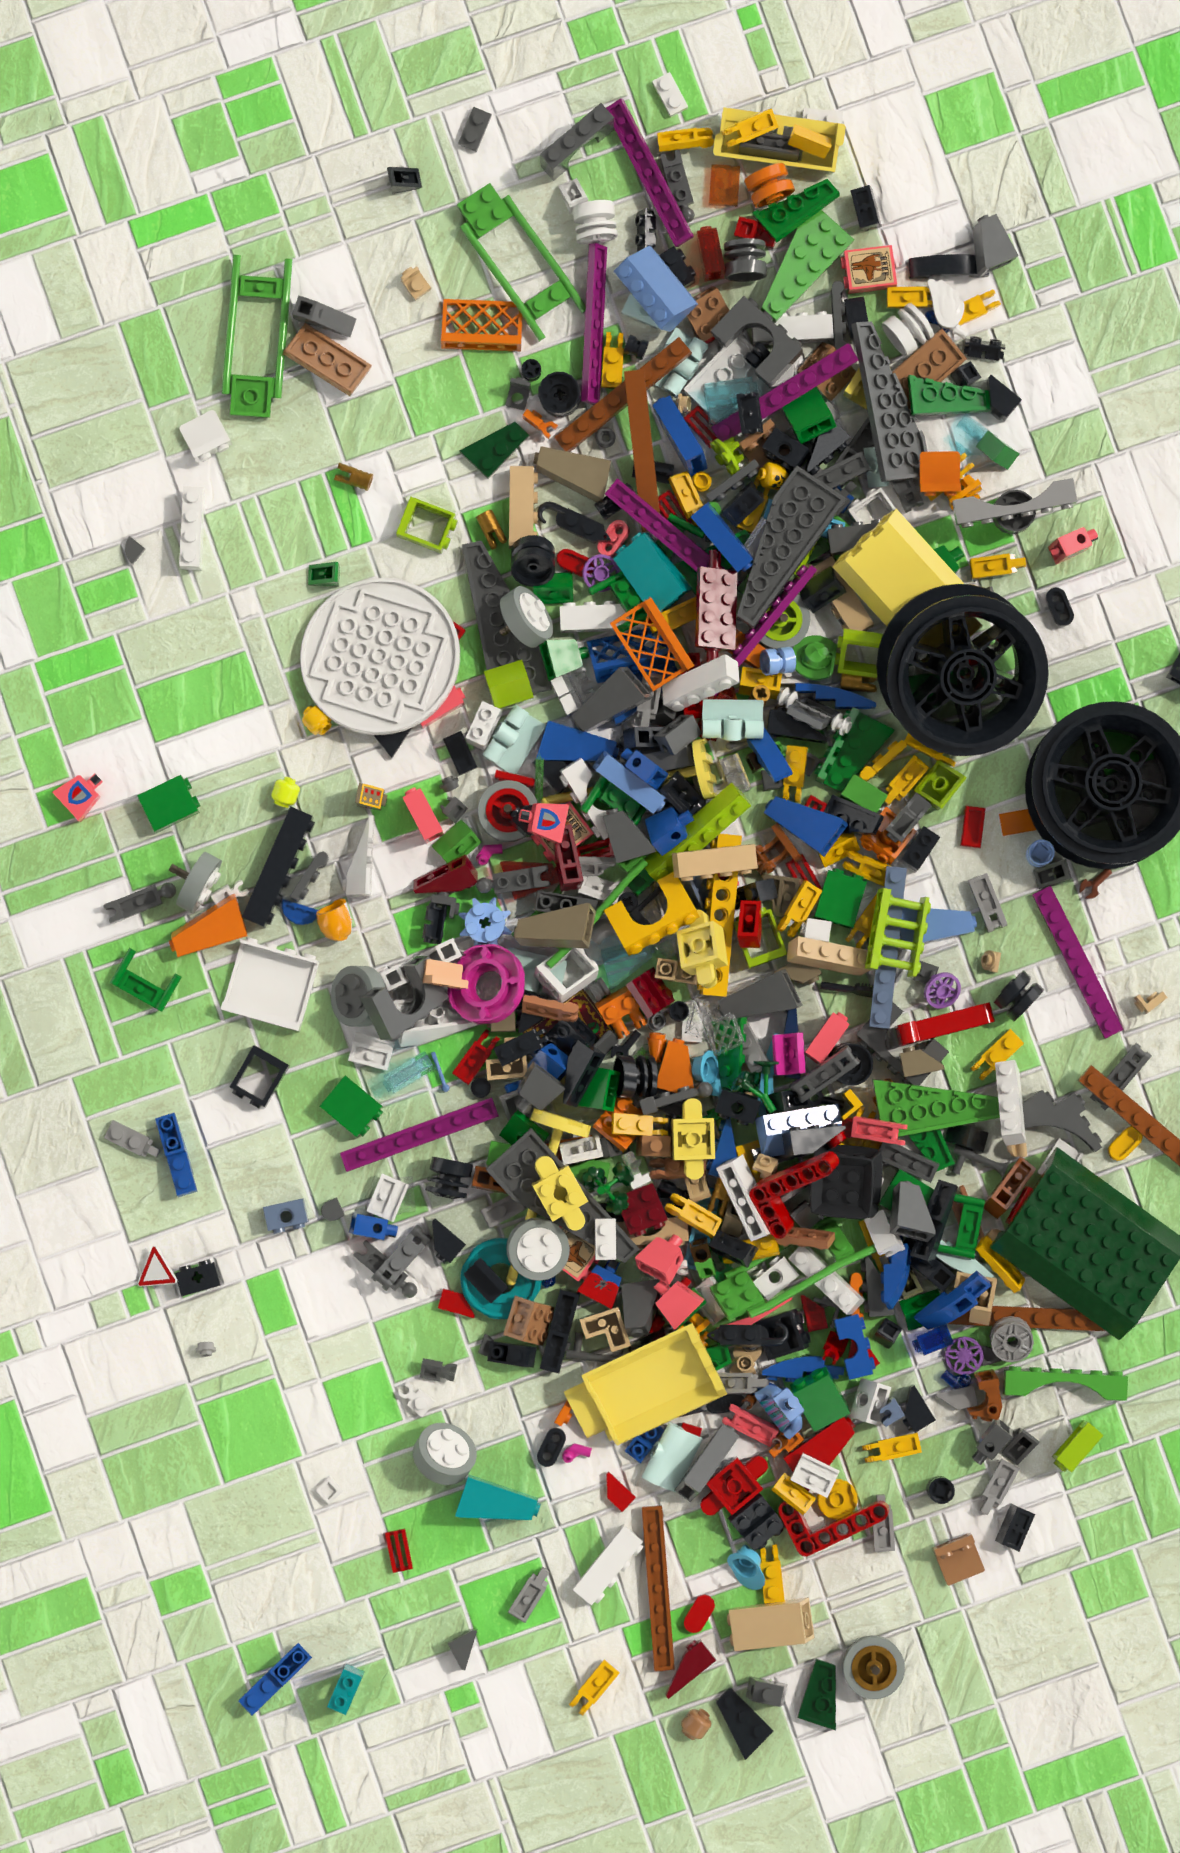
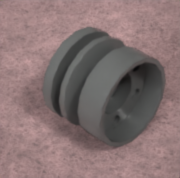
(744, 260)
(1019, 523)

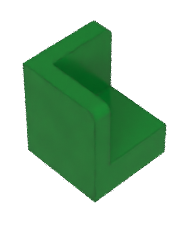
(641, 882)

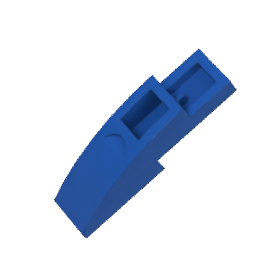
(176, 1154)
(895, 1276)
(955, 1304)
(794, 1367)
(274, 1679)

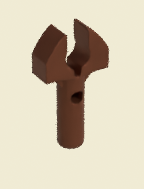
(1095, 883)

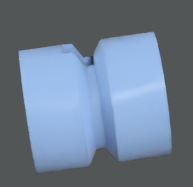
(776, 661)
(1040, 853)

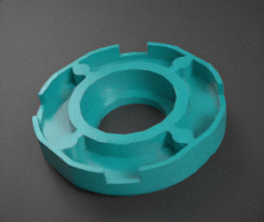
(494, 1252)

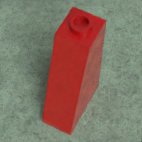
(824, 1444)

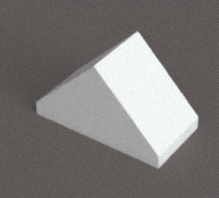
(572, 194)

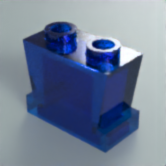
(932, 1340)

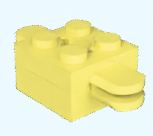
(702, 949)
(693, 1138)
(559, 1193)

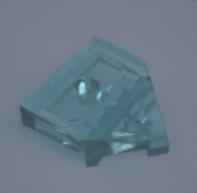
(968, 434)

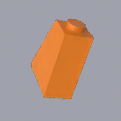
(675, 1067)

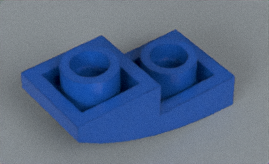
(642, 1444)

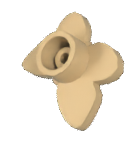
(745, 1360)

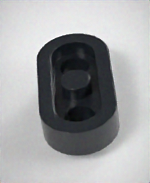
(1059, 607)
(551, 1447)

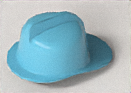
(706, 1070)
(746, 1567)

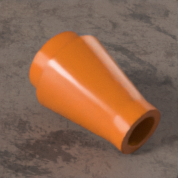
(656, 1045)

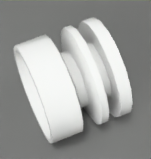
(594, 221)
(910, 327)

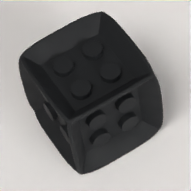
(852, 1187)

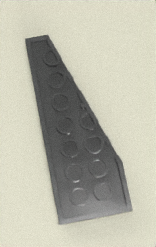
(891, 423)
(792, 528)
(487, 590)
(515, 1174)

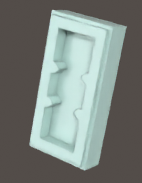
(634, 310)
(873, 475)

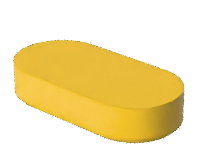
(1124, 1144)

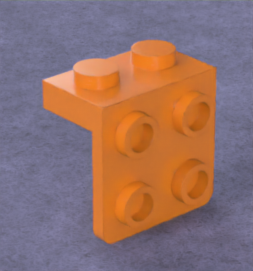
(940, 473)

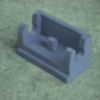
(892, 1411)

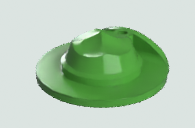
(815, 657)

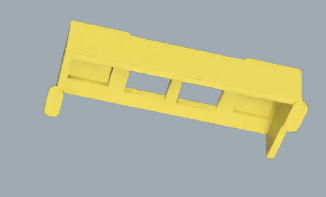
(829, 129)

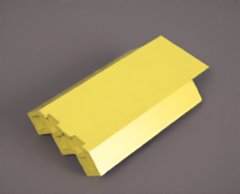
(894, 567)
(646, 1387)

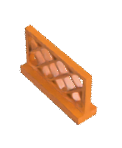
(480, 341)
(666, 634)

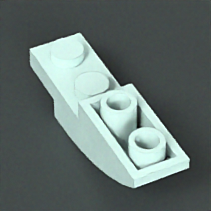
(963, 1264)

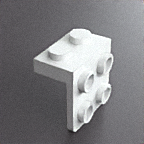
(205, 436)

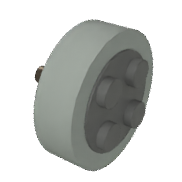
(346, 991)

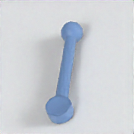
(445, 1087)

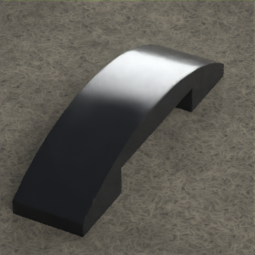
(943, 266)

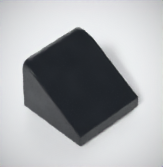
(965, 375)
(887, 1333)

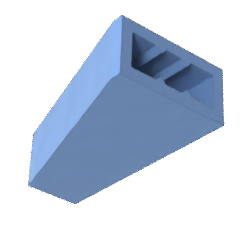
(629, 782)
(941, 924)

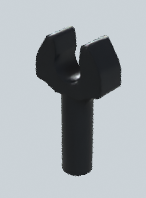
(627, 1045)
(826, 1100)

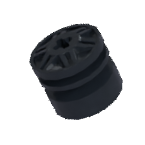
(549, 389)
(860, 1072)
(636, 1075)
(449, 1177)

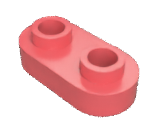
(616, 539)

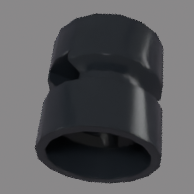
(940, 1489)

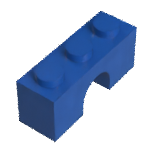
(860, 1363)

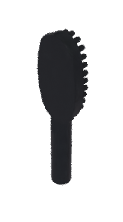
(862, 990)
(719, 1405)

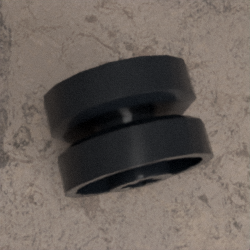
(533, 560)
(1018, 995)

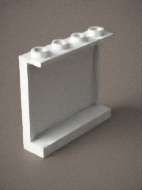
(270, 984)

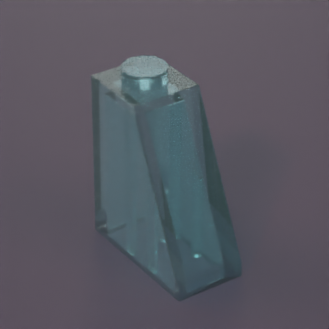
(722, 397)
(620, 965)
(408, 1073)

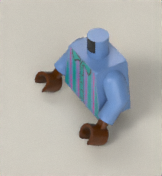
(782, 1409)

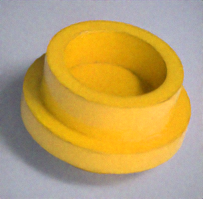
(702, 481)

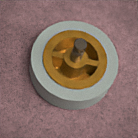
(873, 1667)

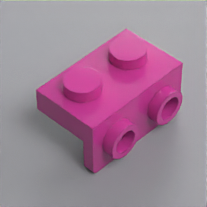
(789, 1052)

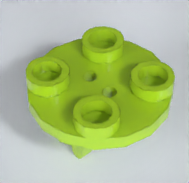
(726, 455)

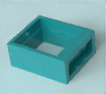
(345, 1689)

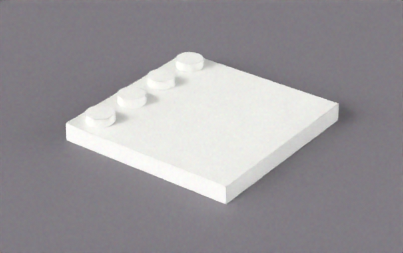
(725, 366)

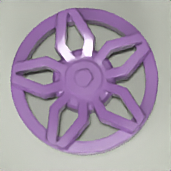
(600, 571)
(942, 990)
(964, 1355)

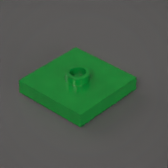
(518, 1126)

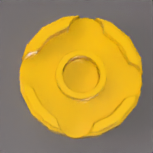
(840, 1501)

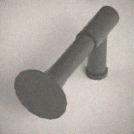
(968, 1154)
(577, 1354)

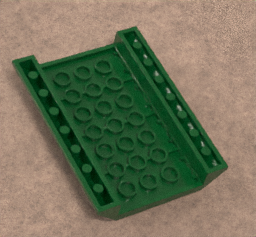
(1090, 1245)

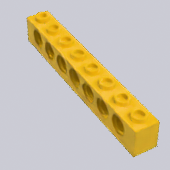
(727, 906)

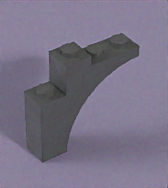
(1065, 1115)

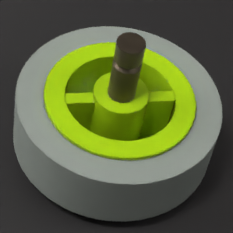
(789, 627)

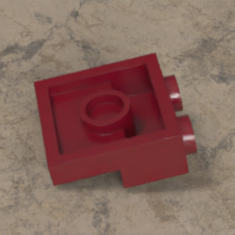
(650, 993)
(643, 1211)

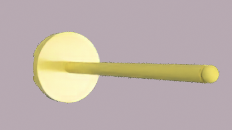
(701, 770)
(559, 1124)

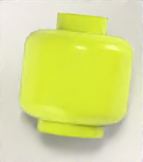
(285, 792)

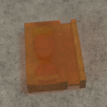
(724, 185)

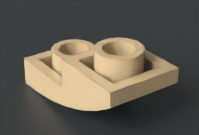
(671, 970)

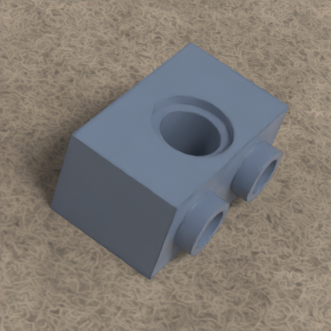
(295, 1207)

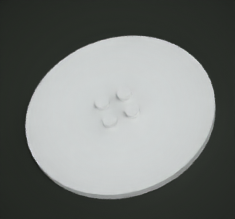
(380, 656)

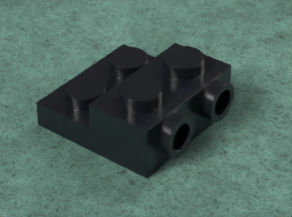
(674, 260)
(797, 1339)
(757, 1522)

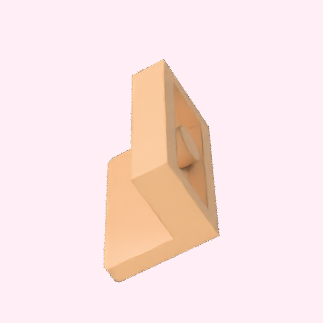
(444, 974)

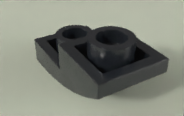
(855, 312)

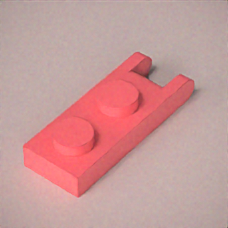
(877, 1130)
(751, 1425)

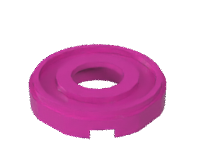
(475, 963)

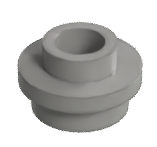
(205, 1349)

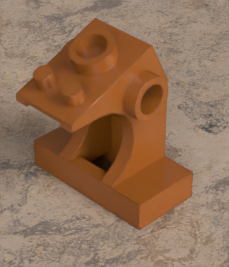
(783, 846)
(992, 1405)

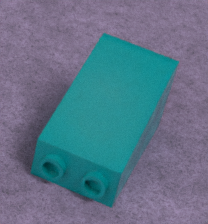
(651, 572)
(495, 1501)

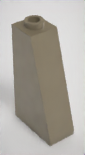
(576, 471)
(559, 928)

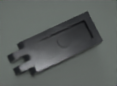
(520, 1046)

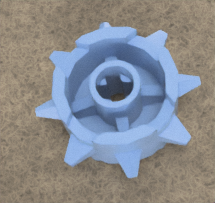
(480, 912)

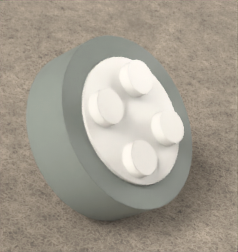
(525, 617)
(197, 882)
(538, 1249)
(444, 1453)

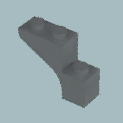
(907, 818)

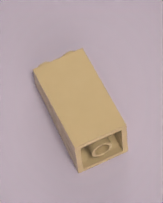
(771, 1624)

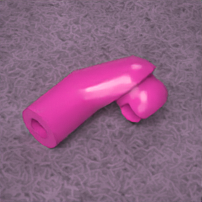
(487, 851)
(575, 1450)

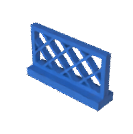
(606, 669)

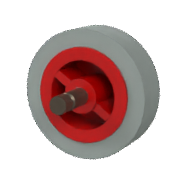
(496, 806)

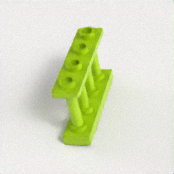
(878, 939)

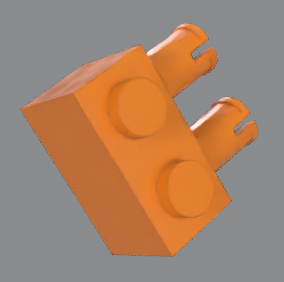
(618, 1005)

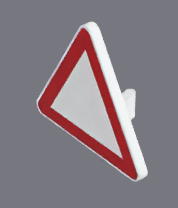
(156, 1270)

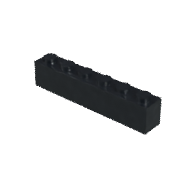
(278, 866)

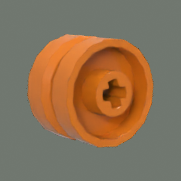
(769, 185)

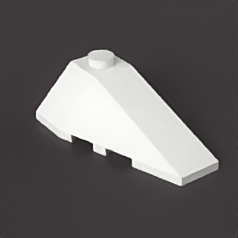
(360, 871)
(437, 1024)

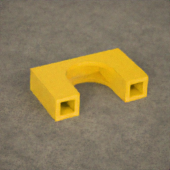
(678, 914)

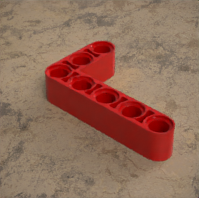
(944, 1024)
(787, 1183)
(832, 1528)

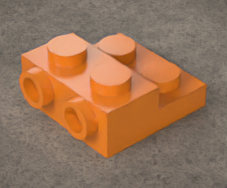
(881, 844)
(604, 1123)

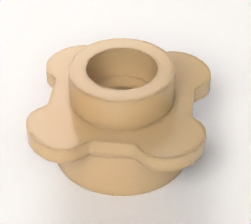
(683, 404)

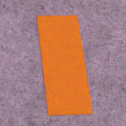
(1016, 822)

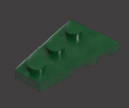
(495, 449)
(820, 1696)

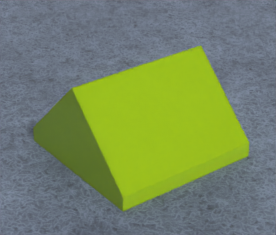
(508, 684)
(940, 784)

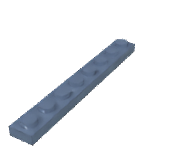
(885, 975)

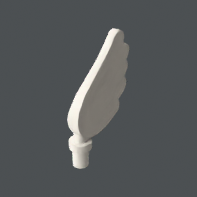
(947, 306)

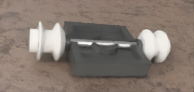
(813, 712)

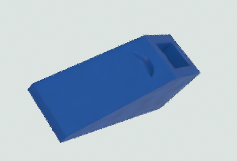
(724, 1148)

